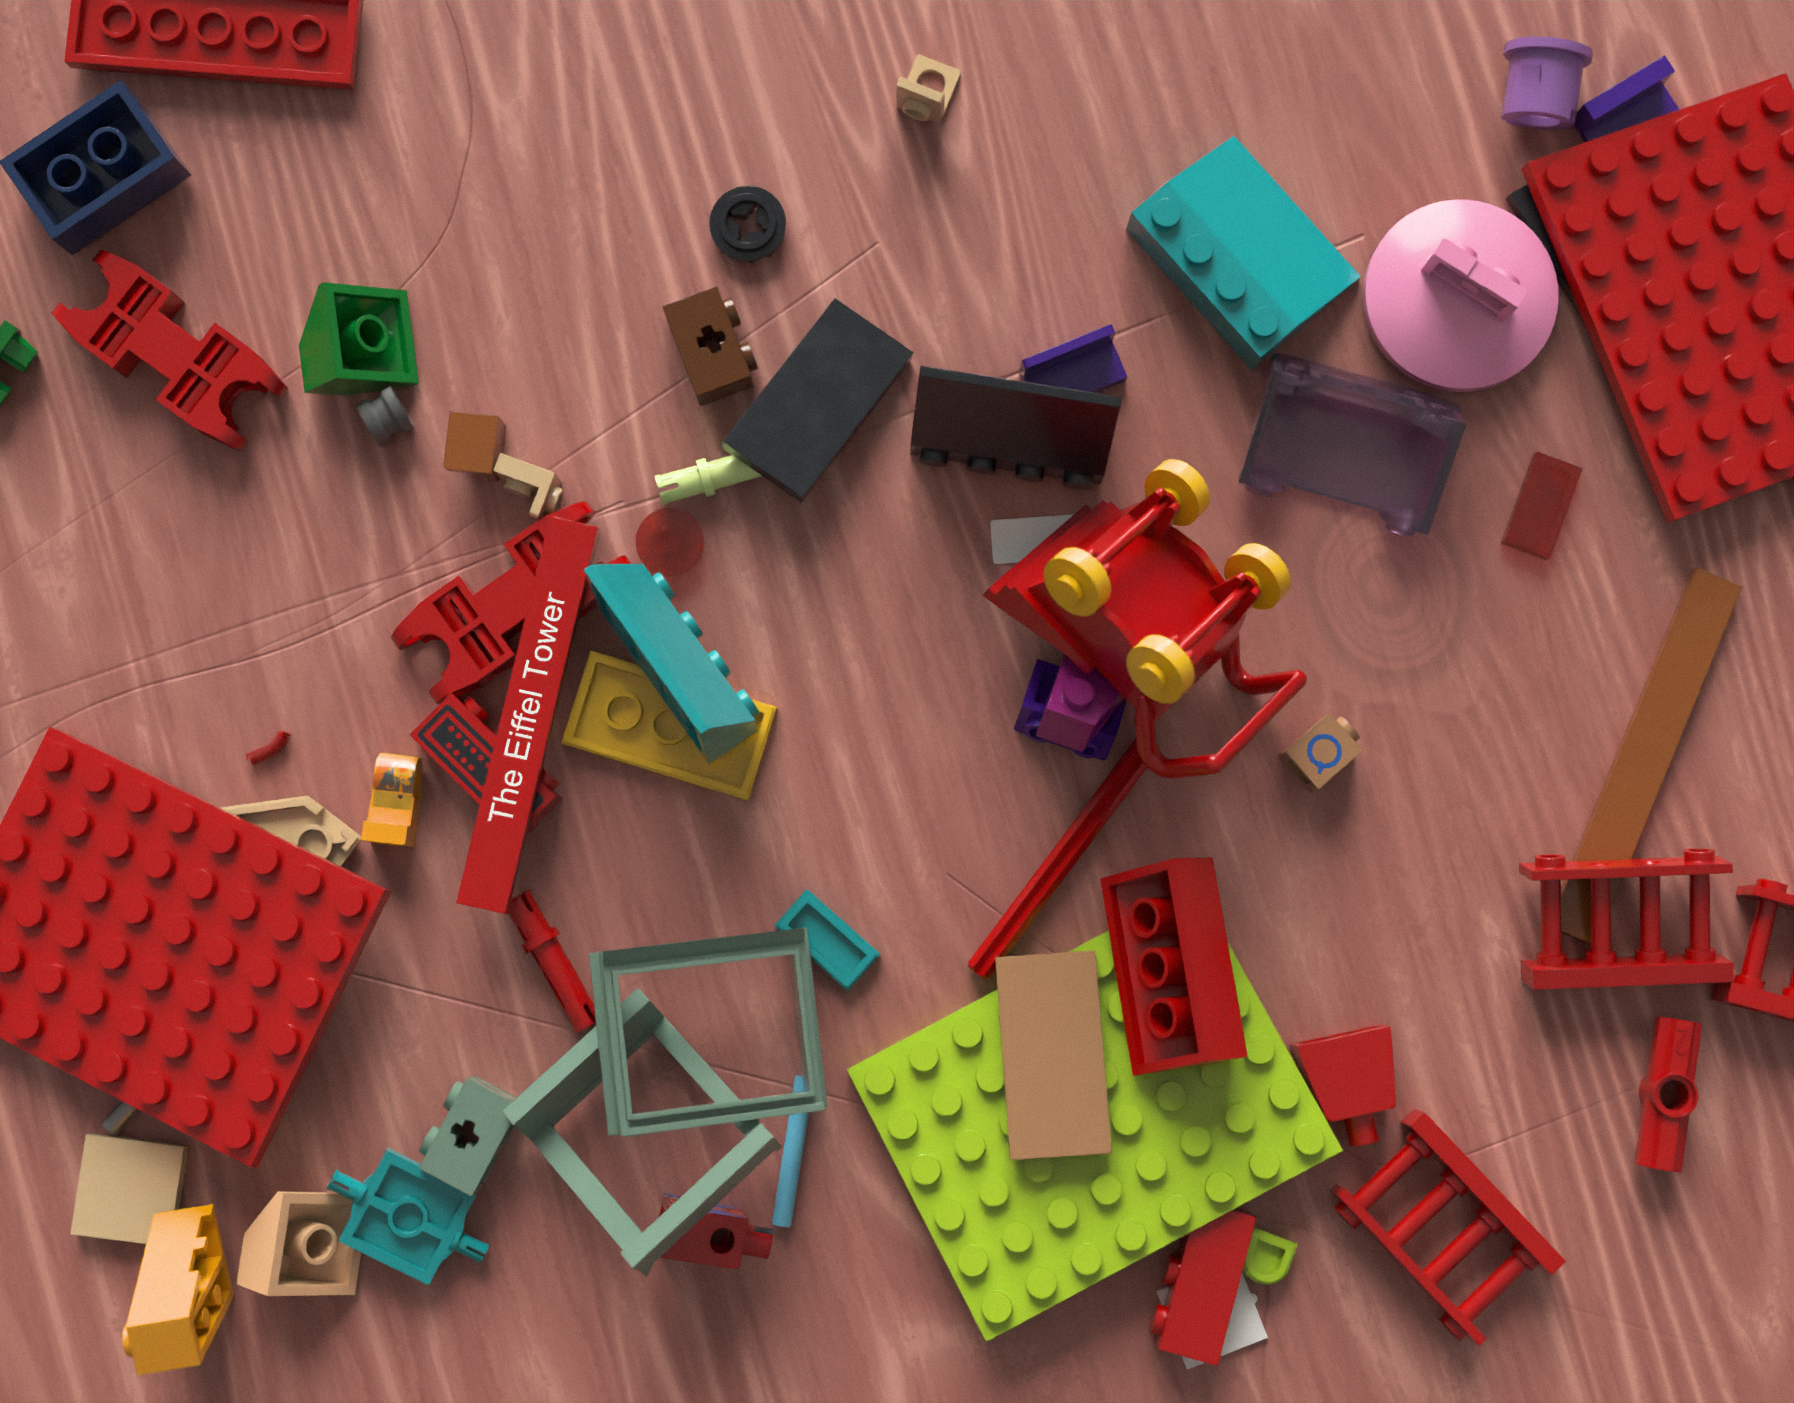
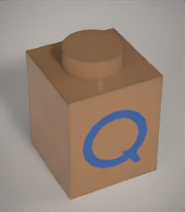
(1322, 751)

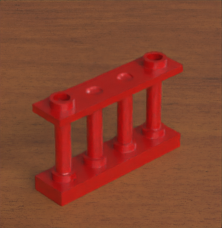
(1650, 962)
(1748, 988)
(1493, 1215)

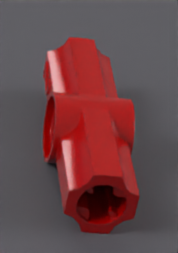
(1665, 1128)

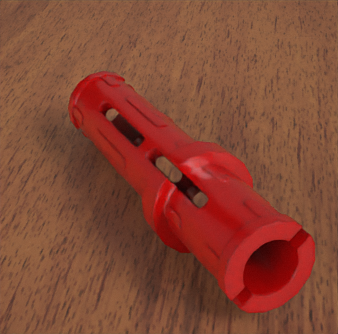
(552, 960)

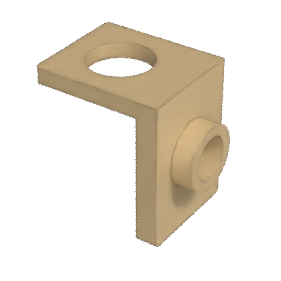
(923, 102)

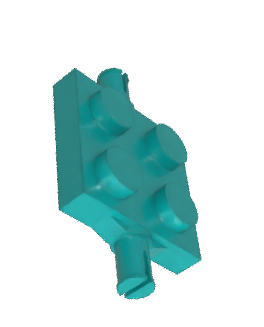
(406, 1217)

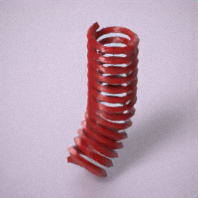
(280, 737)

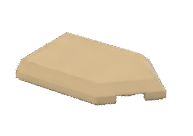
(304, 824)

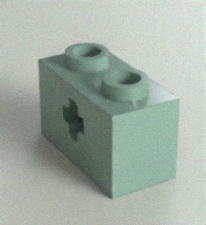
(468, 1164)

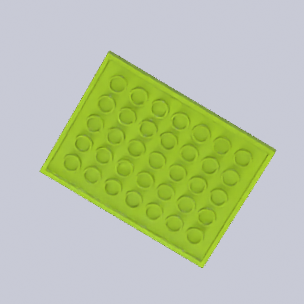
(1050, 1227)

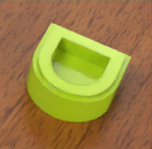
(1268, 1257)

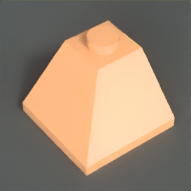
(297, 1247)

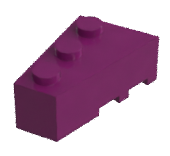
(1077, 706)

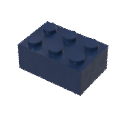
(95, 168)

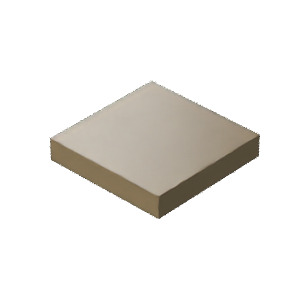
(125, 1185)

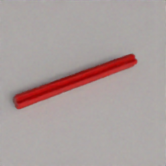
(1058, 863)

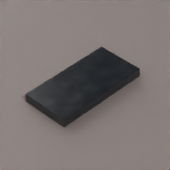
(817, 400)

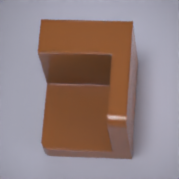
(474, 443)

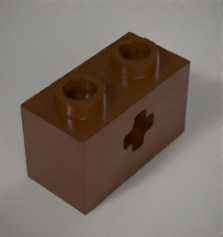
(710, 373)

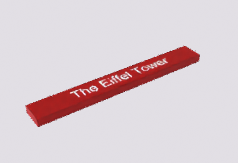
(528, 716)

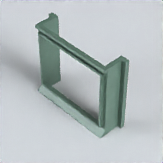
(604, 971)
(576, 1076)

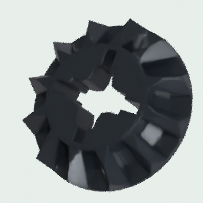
(741, 203)

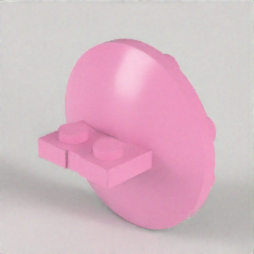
(1460, 295)

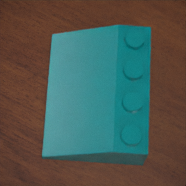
(1241, 251)
(672, 656)

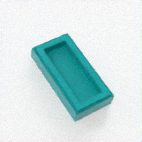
(831, 941)

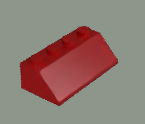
(1173, 966)

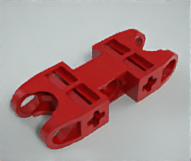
(138, 325)
(492, 613)

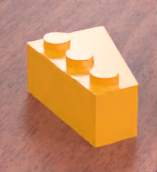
(178, 1292)

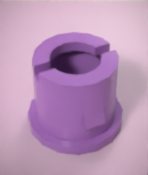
(1543, 82)

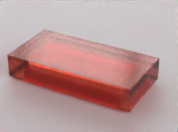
(1541, 505)

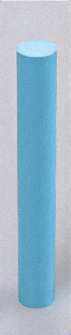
(790, 1163)

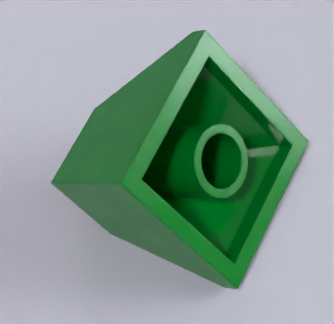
(357, 341)

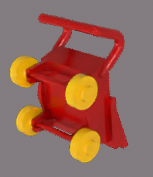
(1151, 608)

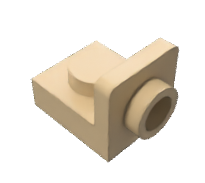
(526, 478)

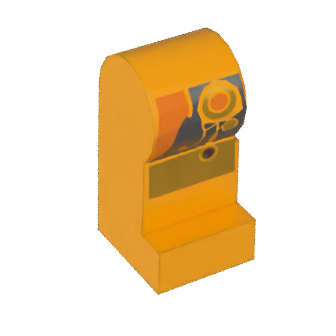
(394, 801)

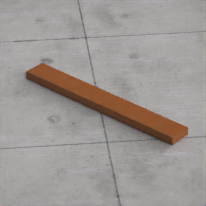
(1650, 738)

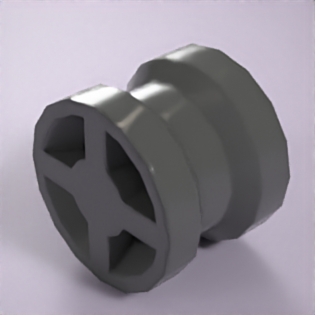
(385, 416)

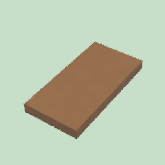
(1053, 1055)

